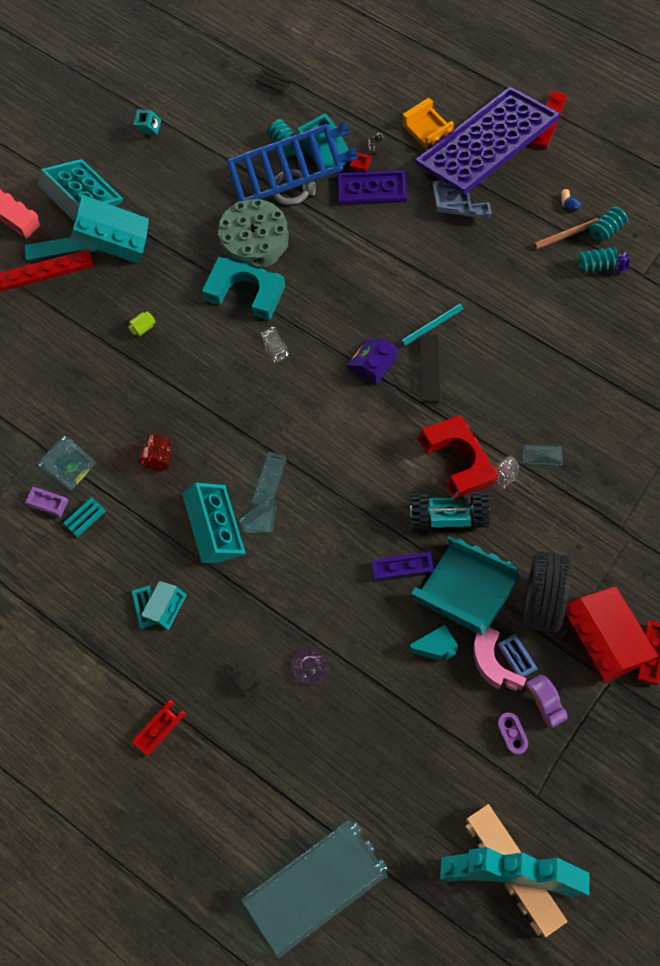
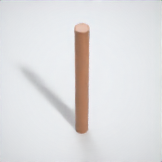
(564, 234)

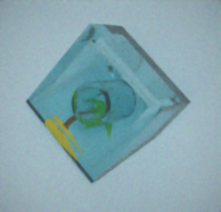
(66, 463)

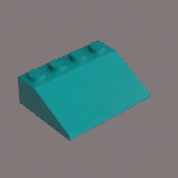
(70, 181)
(110, 229)

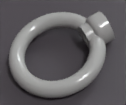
(308, 189)

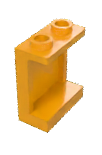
(426, 124)

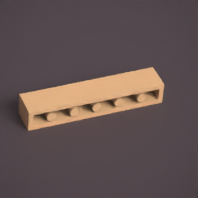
(532, 900)

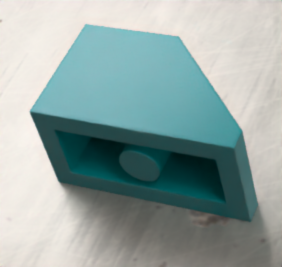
(435, 645)

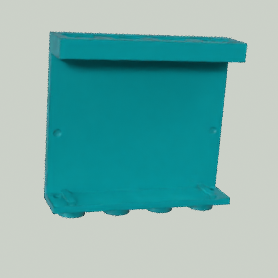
(468, 586)

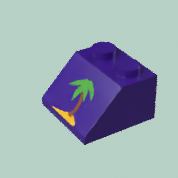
(373, 359)

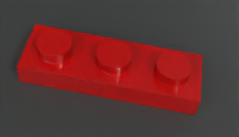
(650, 671)

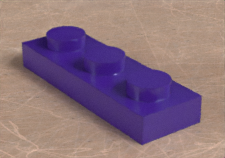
(402, 566)

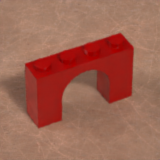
(456, 434)

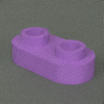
(512, 734)

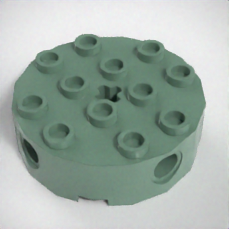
(253, 233)

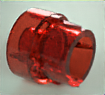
(156, 453)

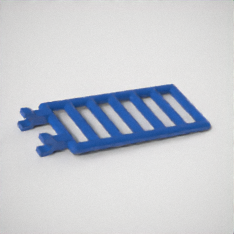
(338, 159)

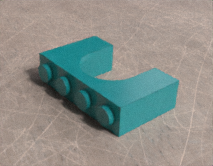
(227, 273)

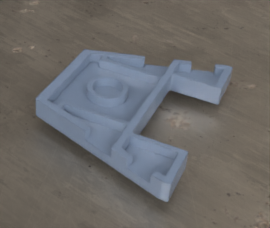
(454, 202)

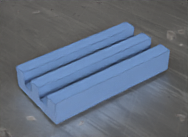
(510, 660)

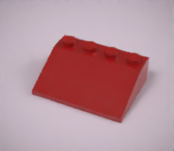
(609, 634)

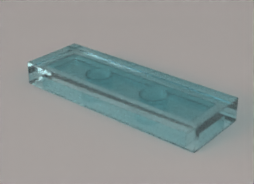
(269, 478)

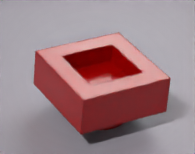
(361, 163)

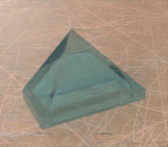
(543, 455)
(260, 518)

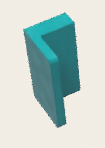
(164, 604)

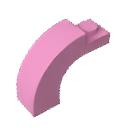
(489, 667)

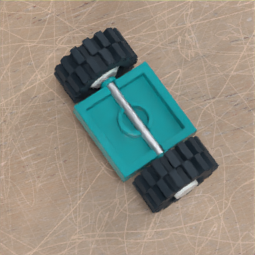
(450, 513)

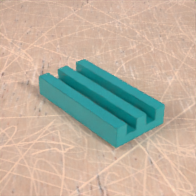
(84, 511)
(149, 623)

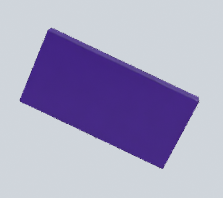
(371, 187)

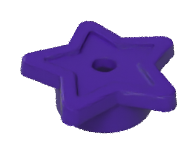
(623, 263)

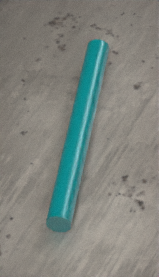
(407, 340)

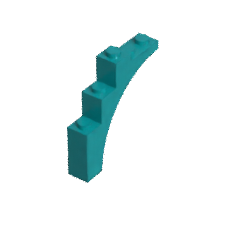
(516, 868)

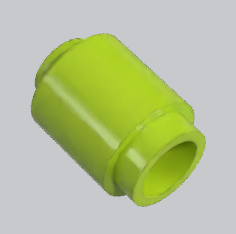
(141, 323)

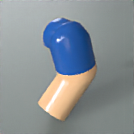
(568, 202)

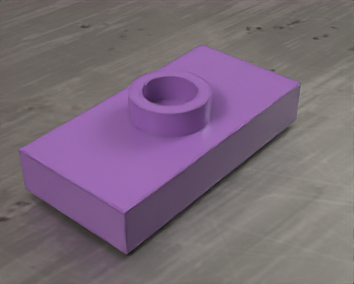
(46, 501)

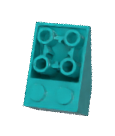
(322, 141)

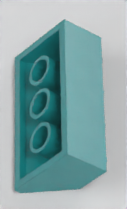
(213, 522)

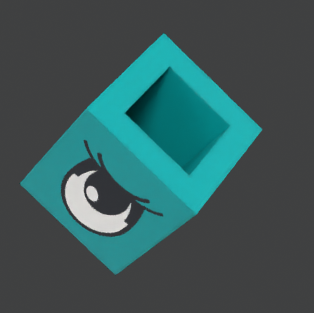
(147, 122)

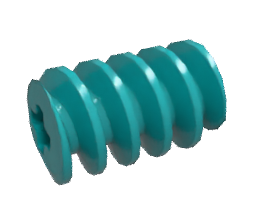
(280, 131)
(608, 224)
(598, 259)

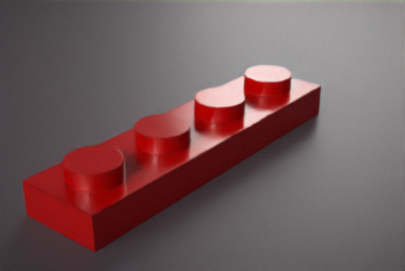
(556, 102)

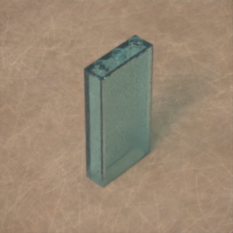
(315, 887)

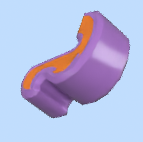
(546, 700)

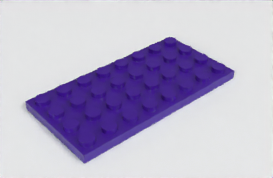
(487, 140)

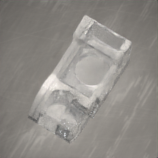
(274, 344)
(507, 471)

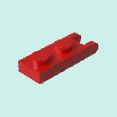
(158, 729)

